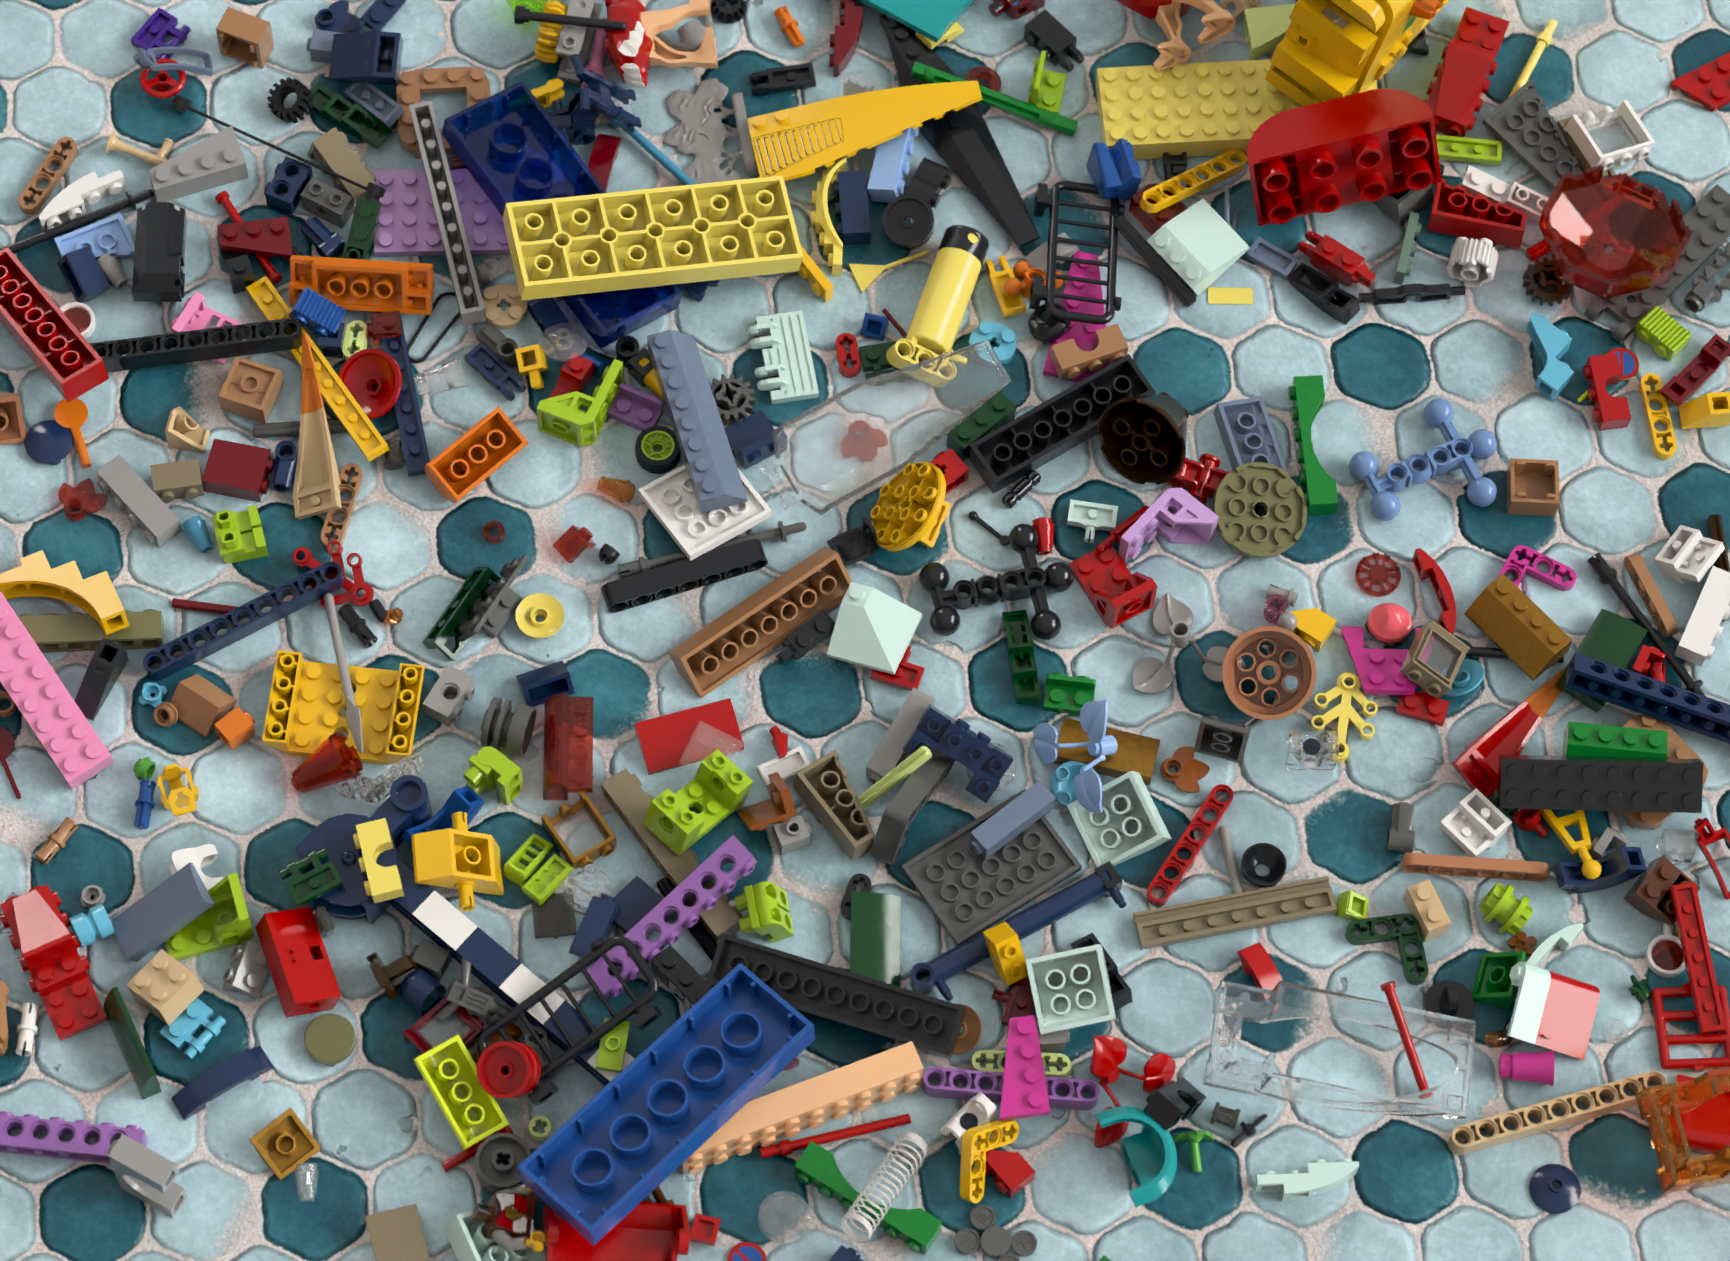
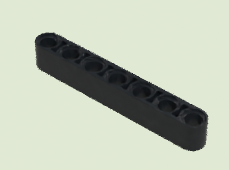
(684, 575)

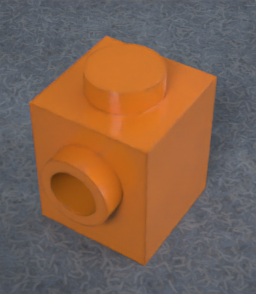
(235, 728)

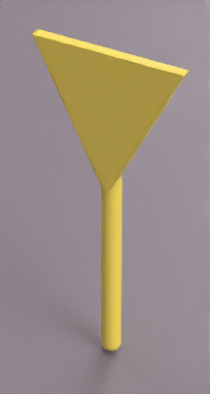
(867, 274)

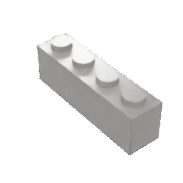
(139, 501)

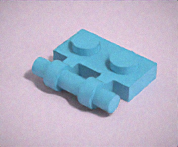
(188, 1023)

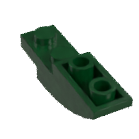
(362, 229)

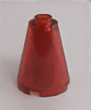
(327, 765)

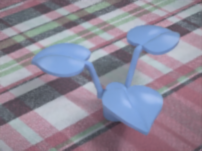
(1094, 722)

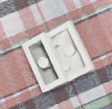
(1688, 555)
(1475, 824)

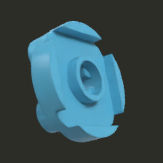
(996, 333)

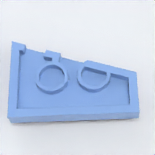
(103, 237)

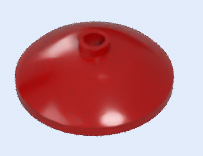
(362, 375)

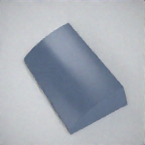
(1248, 432)
(162, 913)

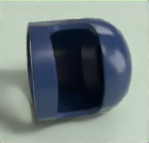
(418, 987)

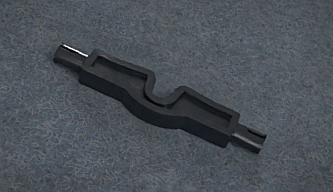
(1402, 293)

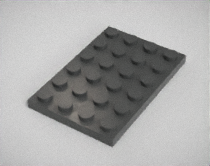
(977, 893)

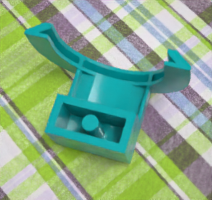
(1148, 1154)

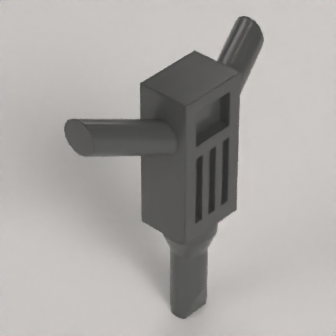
(472, 998)

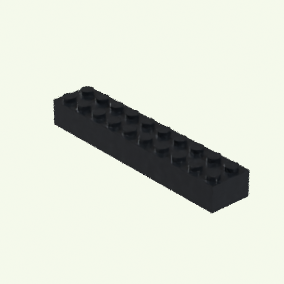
(845, 996)

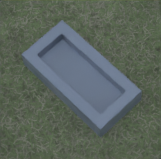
(1272, 258)

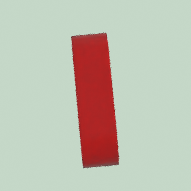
(852, 354)

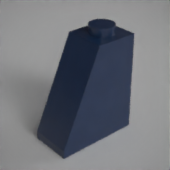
(595, 924)

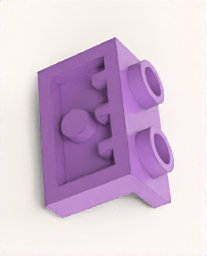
(636, 408)

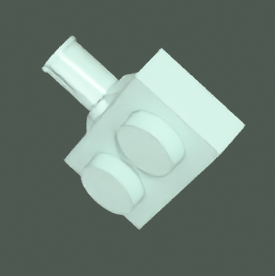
(1092, 517)

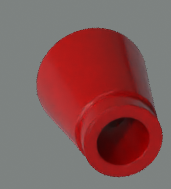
(1046, 533)

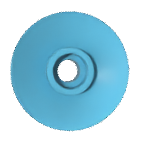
(1468, 678)

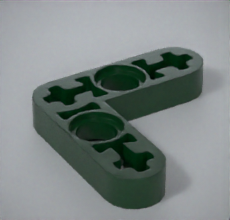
(1402, 936)

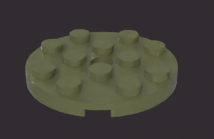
(1283, 506)

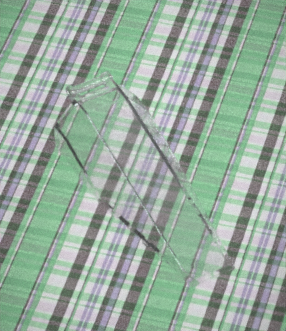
(880, 426)

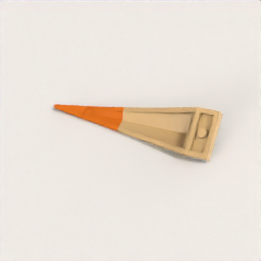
(316, 468)

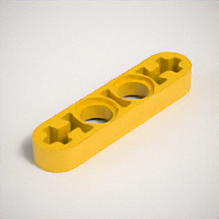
(1653, 416)

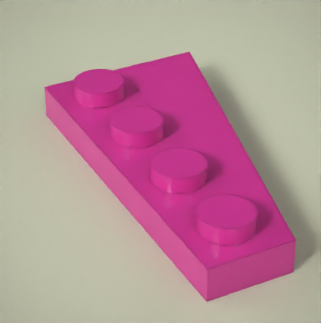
(1024, 1077)

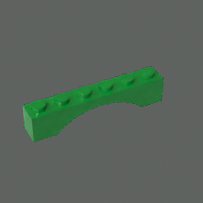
(1318, 486)
(912, 1226)

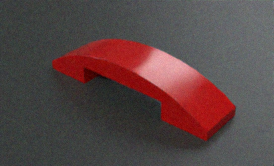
(1428, 568)

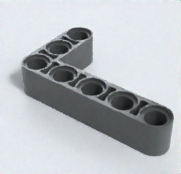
(907, 804)

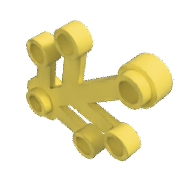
(1345, 711)

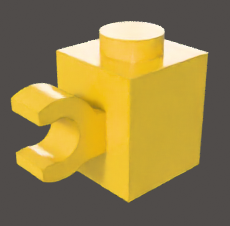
(532, 362)

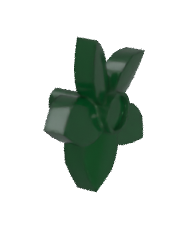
(1639, 989)

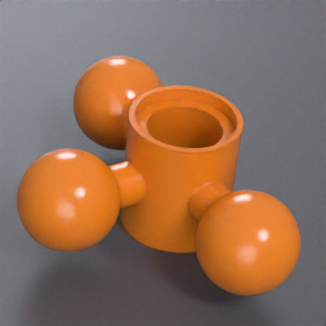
(1023, 270)

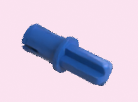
(144, 804)

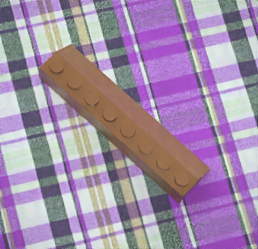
(761, 621)

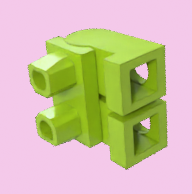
(240, 535)
(494, 770)
(767, 911)

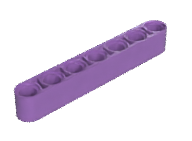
(973, 1078)

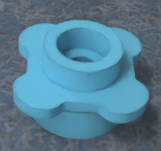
(148, 689)

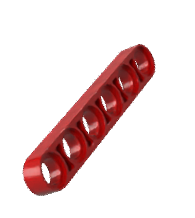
(1189, 844)

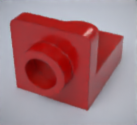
(1646, 657)

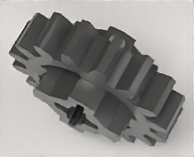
(738, 393)

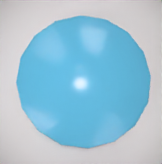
(1063, 782)

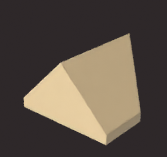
(184, 432)

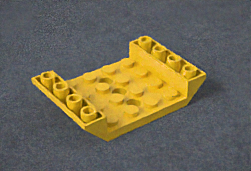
(308, 702)

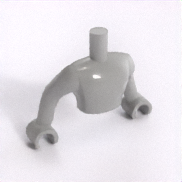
(690, 35)

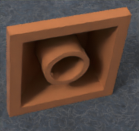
(11, 419)

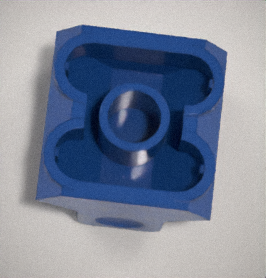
(1114, 170)

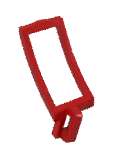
(1707, 838)

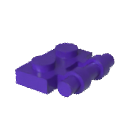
(157, 29)

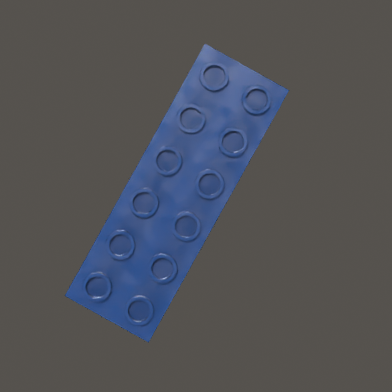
(666, 1103)

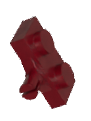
(1018, 1001)

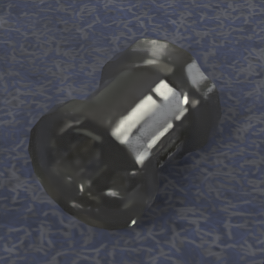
(393, 456)
(1225, 1116)

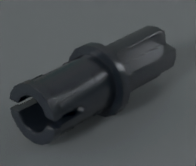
(357, 625)

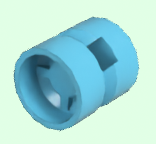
(92, 925)

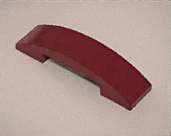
(603, 157)
(1697, 372)

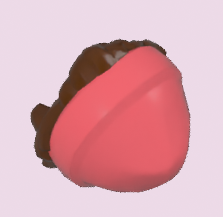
(1389, 624)

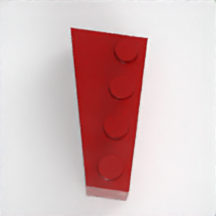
(1475, 216)

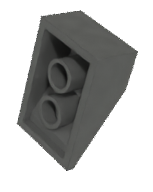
(1400, 204)
(1222, 738)

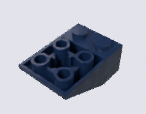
(366, 57)

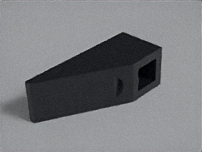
(101, 677)

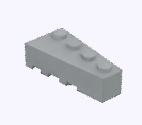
(200, 168)

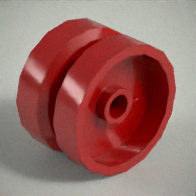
(494, 1074)

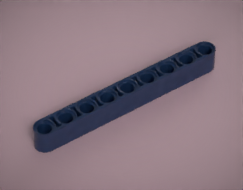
(238, 631)

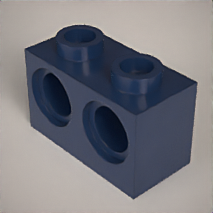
(290, 185)

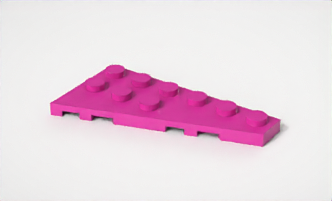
(1081, 332)

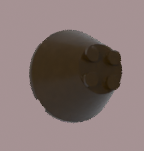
(1144, 437)

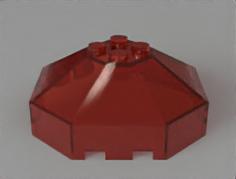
(1619, 213)

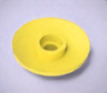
(538, 606)

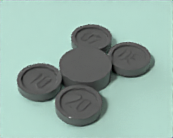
(995, 1240)

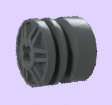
(503, 725)

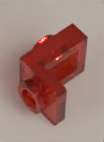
(384, 325)

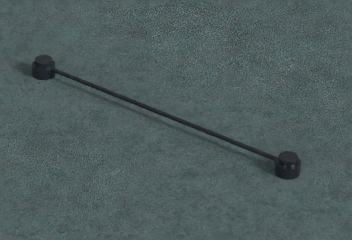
(373, 190)

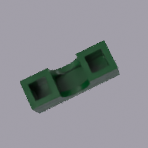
(988, 417)

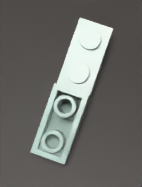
(1317, 1179)

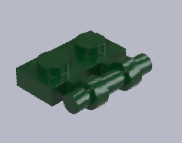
(874, 359)
(313, 883)

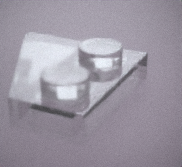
(707, 740)

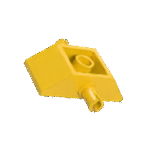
(458, 861)

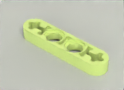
(989, 1056)

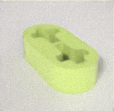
(350, 341)

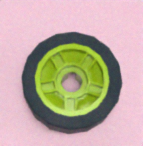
(657, 438)

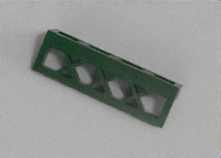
(456, 610)

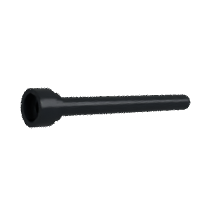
(524, 15)

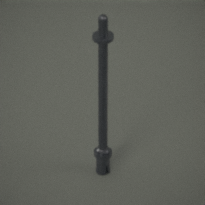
(130, 201)
(1608, 576)

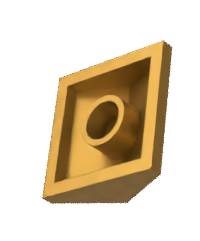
(284, 1144)

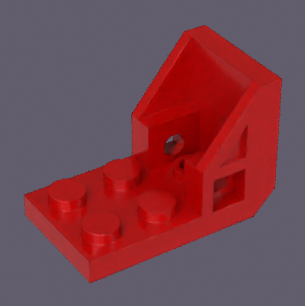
(1112, 587)

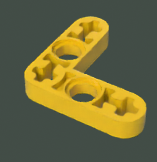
(973, 1182)

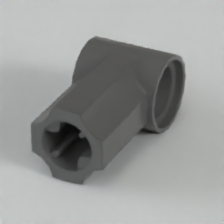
(498, 343)
(1400, 834)

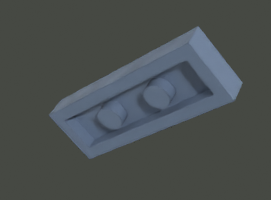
(375, 102)

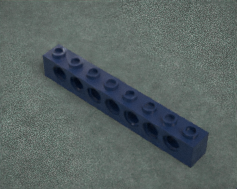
(1649, 697)

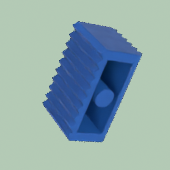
(317, 313)

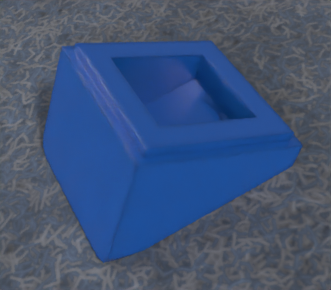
(599, 365)

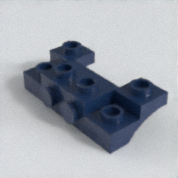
(964, 746)

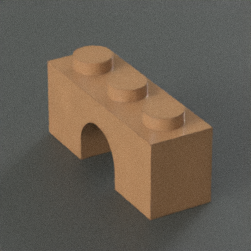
(1072, 361)

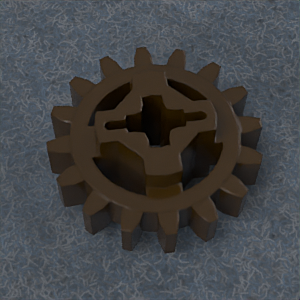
(1548, 283)

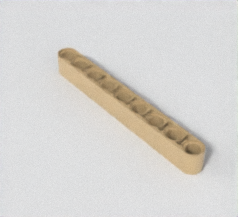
(1546, 1118)

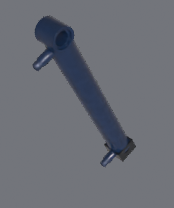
(1101, 883)

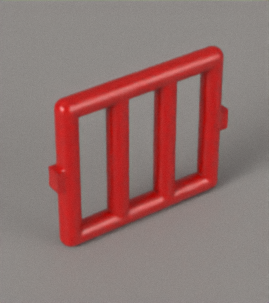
(1664, 1040)

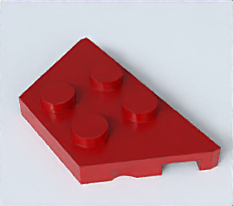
(1708, 83)

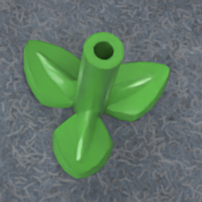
(1193, 1139)

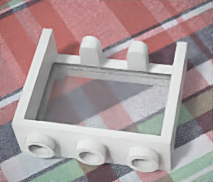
(1611, 136)

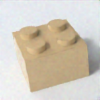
(165, 987)

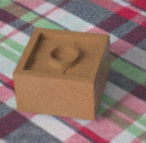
(245, 37)
(251, 389)
(1532, 487)

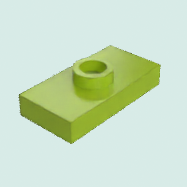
(547, 879)
(613, 1048)

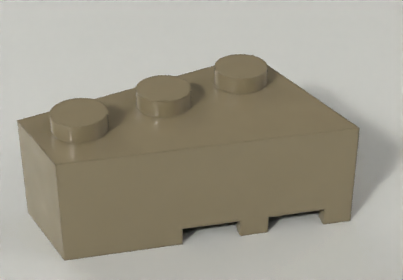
(337, 156)

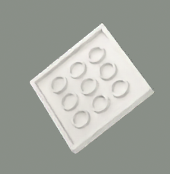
(695, 533)

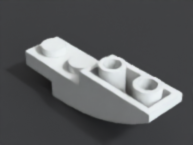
(1497, 191)
(72, 200)

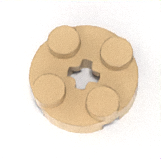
(506, 294)

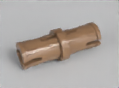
(56, 841)

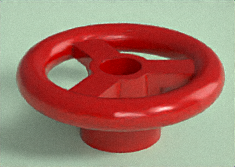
(164, 84)

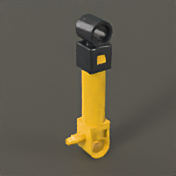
(638, 363)

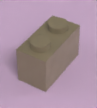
(177, 480)

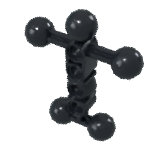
(1022, 539)

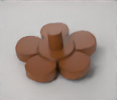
(1522, 943)

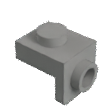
(1610, 837)

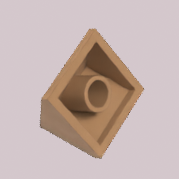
(201, 704)

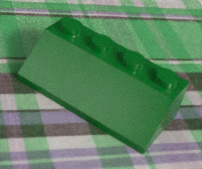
(1613, 741)

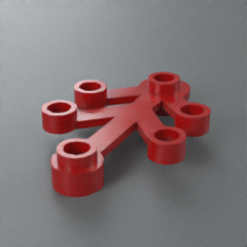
(352, 588)

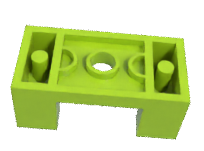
(715, 791)

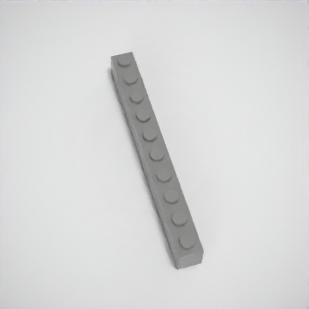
(447, 213)

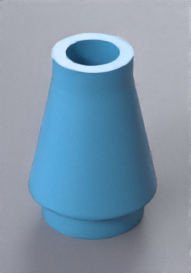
(197, 532)

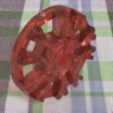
(1378, 574)

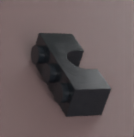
(1173, 1102)

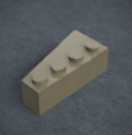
(835, 804)

